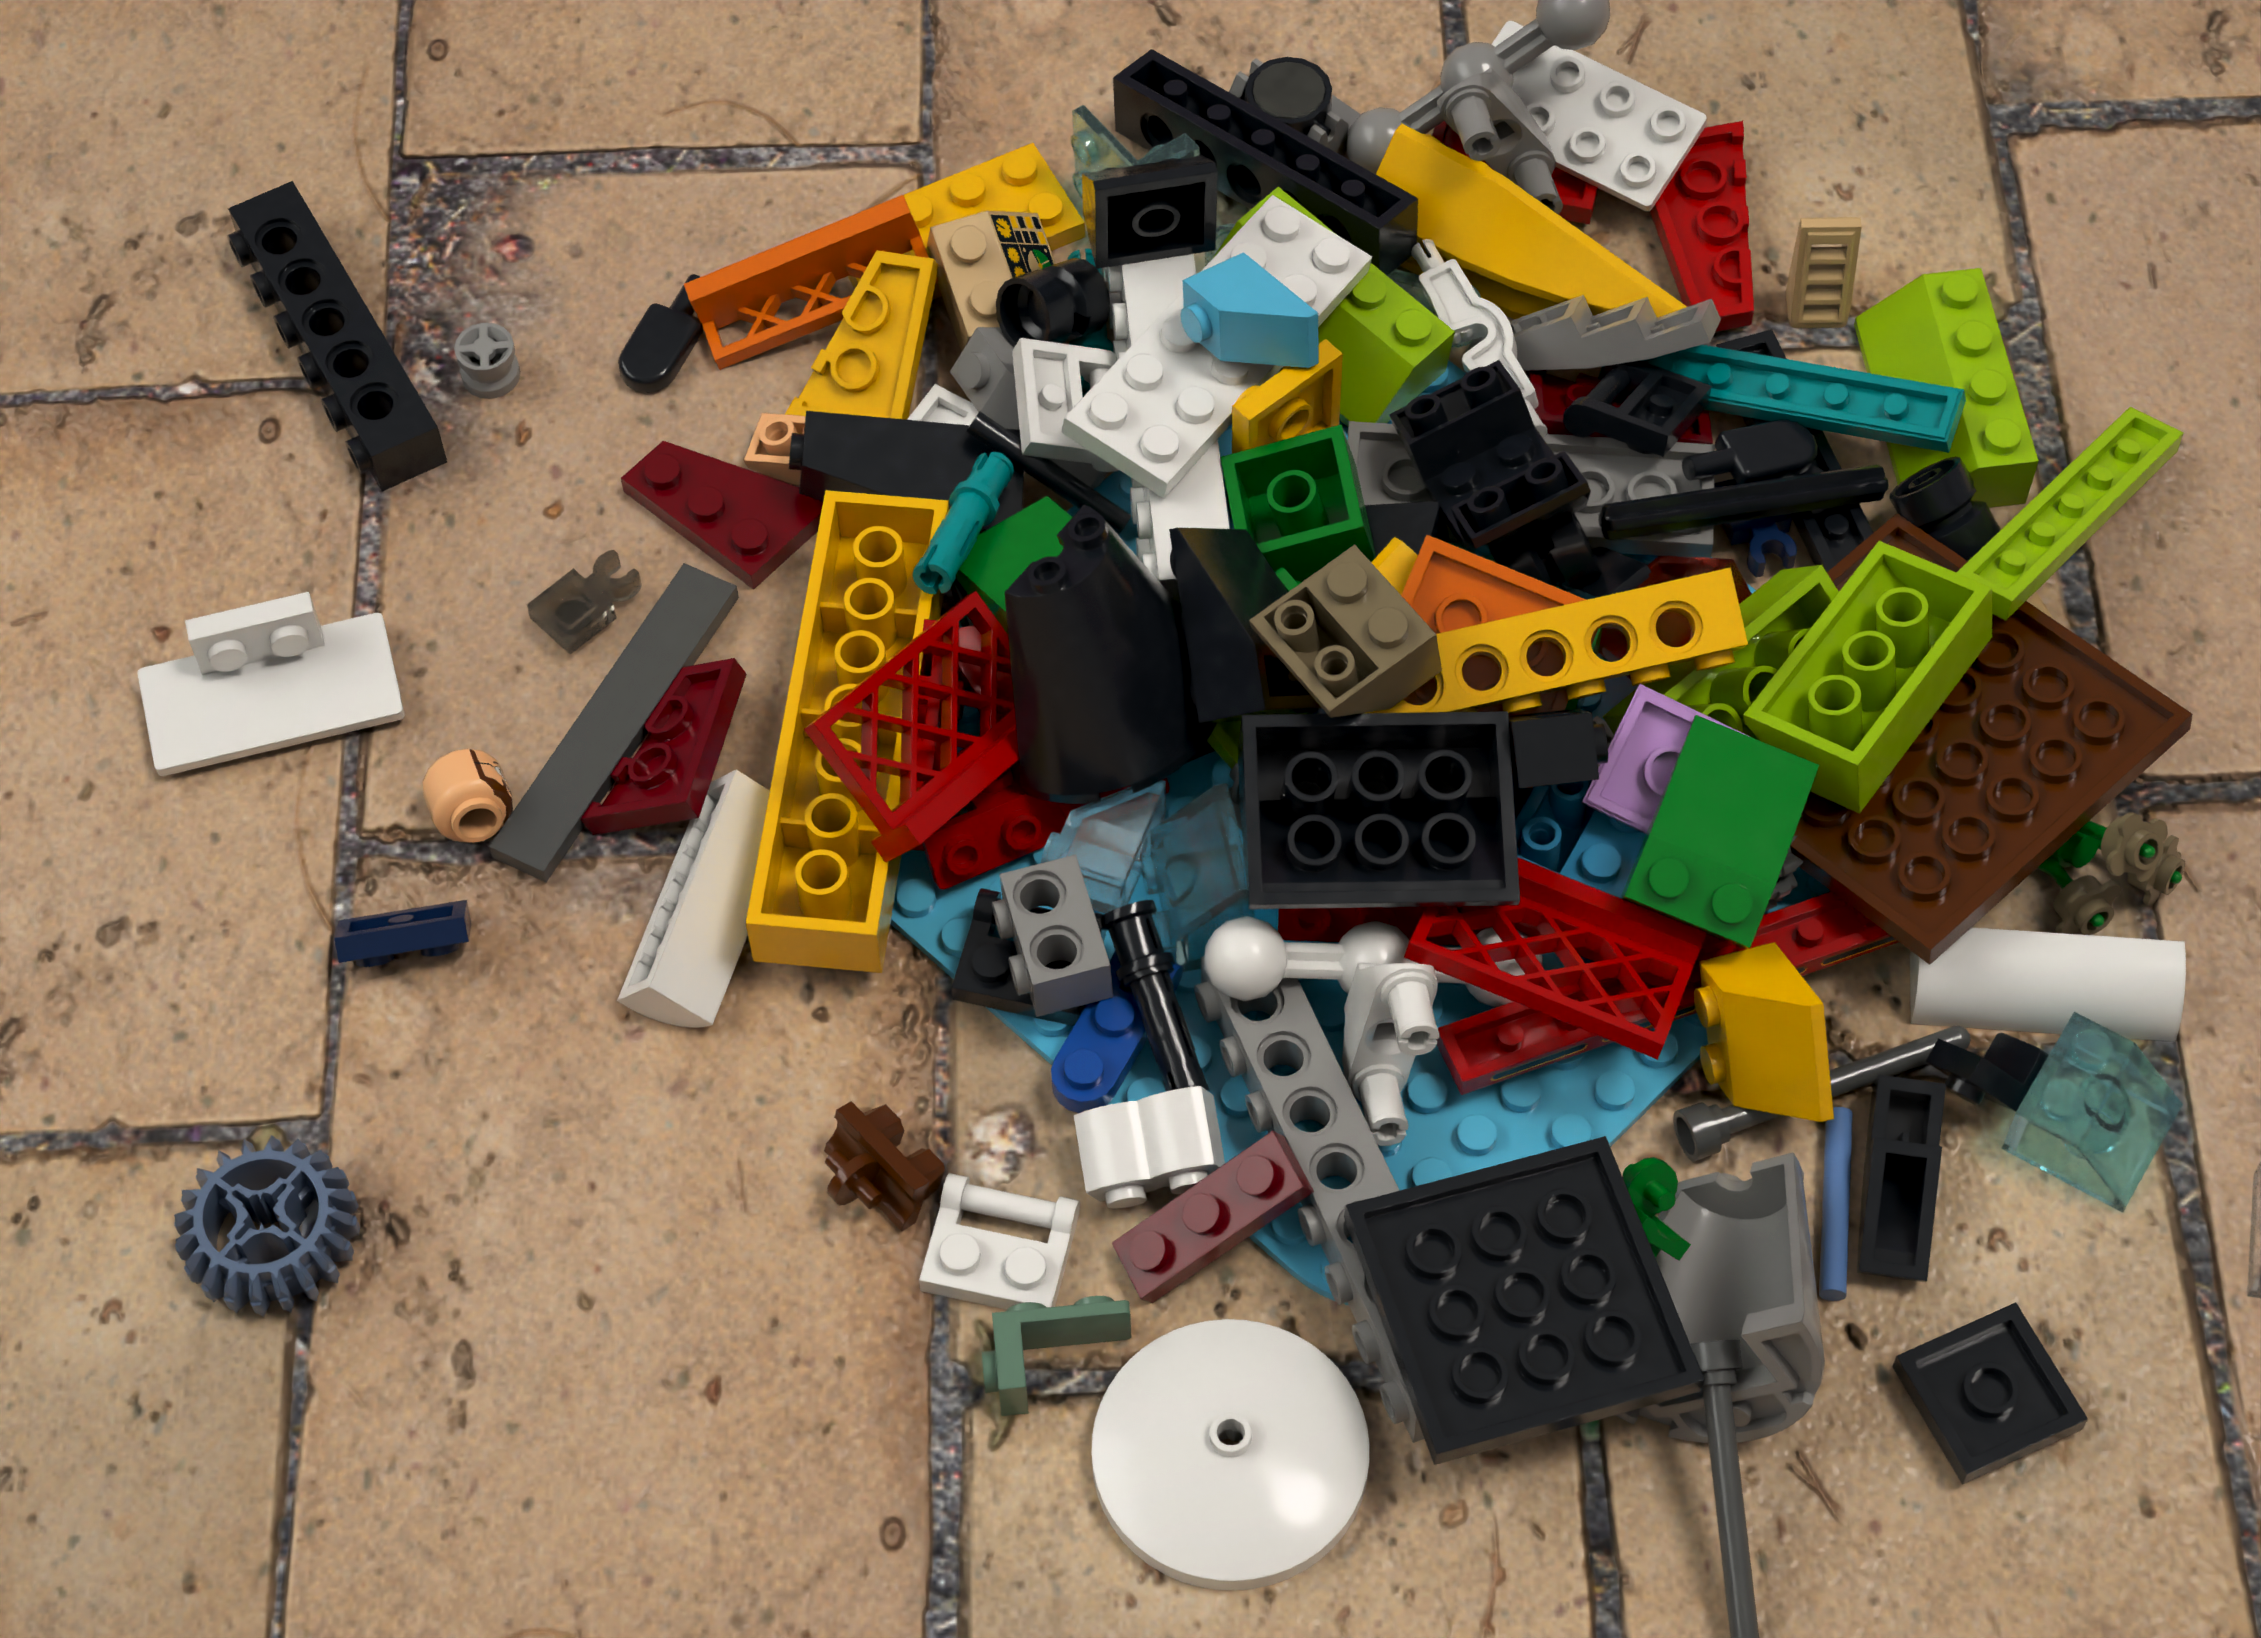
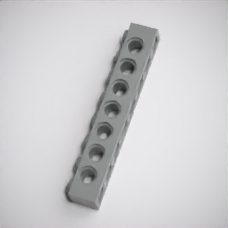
(1339, 1149)

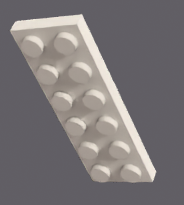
(1173, 395)

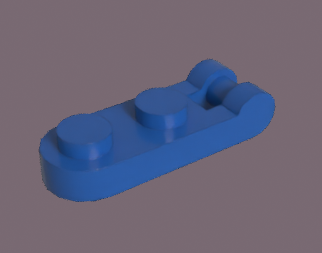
(1101, 1048)

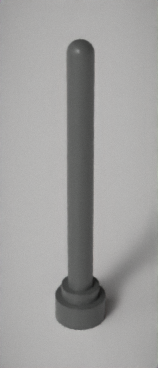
(1705, 1128)
(1719, 1365)

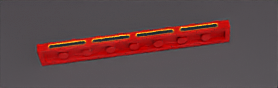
(1520, 1039)

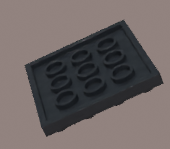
(1522, 1300)

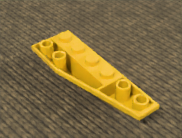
(1505, 237)

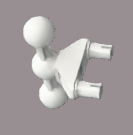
(1385, 1008)

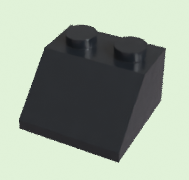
(1151, 210)

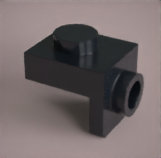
(2000, 1076)

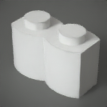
(1149, 1145)

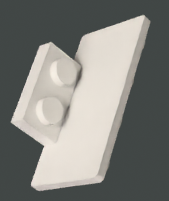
(1606, 123)
(267, 683)

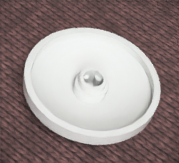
(1220, 1509)

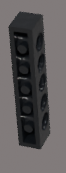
(1259, 153)
(337, 337)

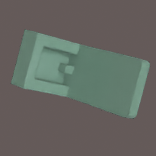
(1035, 1327)

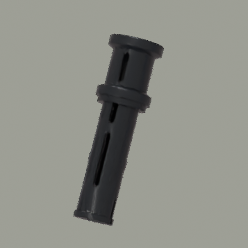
(1147, 973)

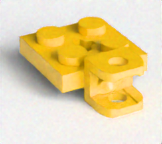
(1290, 403)

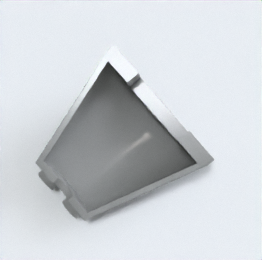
(1750, 1283)

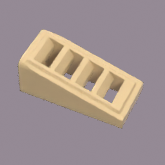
(1823, 277)

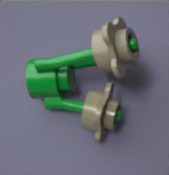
(2126, 847)

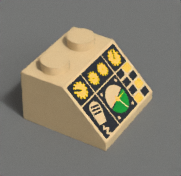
(978, 257)

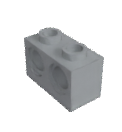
(1061, 934)

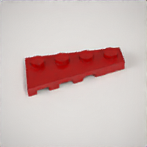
(1706, 226)

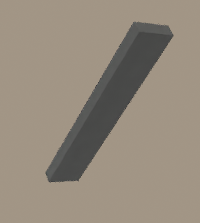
(612, 722)

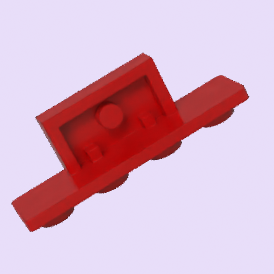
(995, 830)

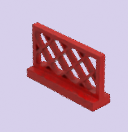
(960, 774)
(1573, 923)

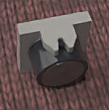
(1298, 96)

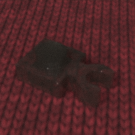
(580, 606)

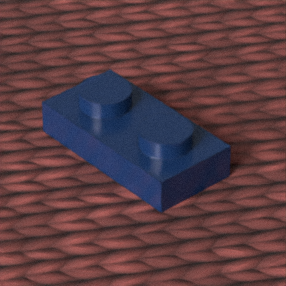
(378, 937)

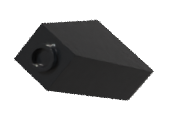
(891, 459)

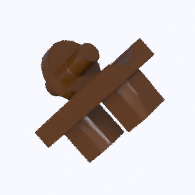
(873, 1168)

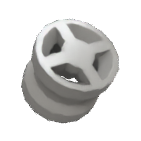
(474, 352)

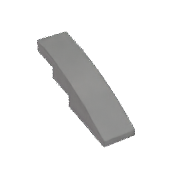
(1575, 339)

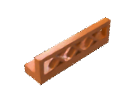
(800, 270)

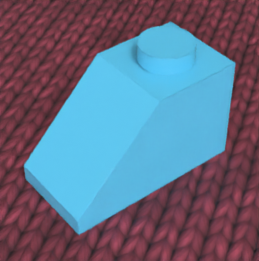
(1249, 316)

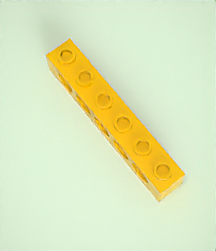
(1703, 599)

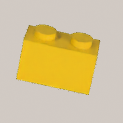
(1764, 1034)

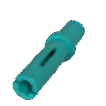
(972, 506)

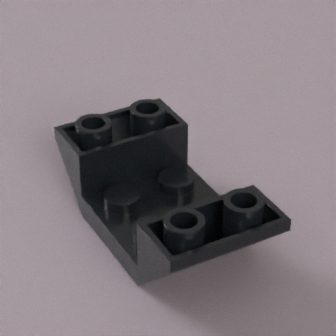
(1488, 461)

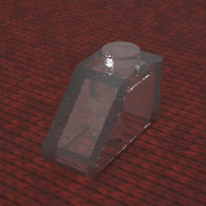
(1110, 841)

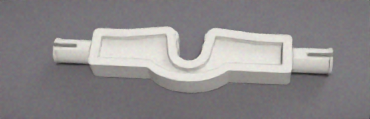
(1472, 318)

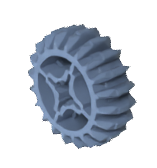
(267, 1261)

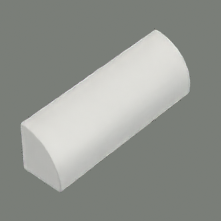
(701, 910)
(2044, 977)

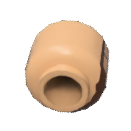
(467, 795)

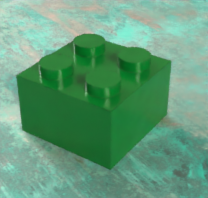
(1299, 500)

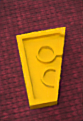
(877, 345)

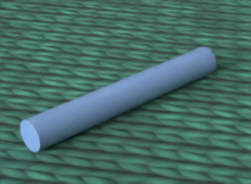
(1836, 1205)

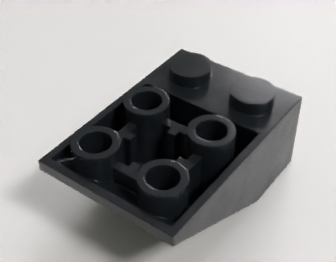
(1220, 588)

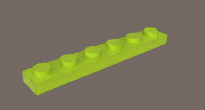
(2071, 509)

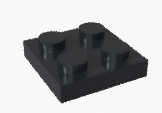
(1989, 1393)

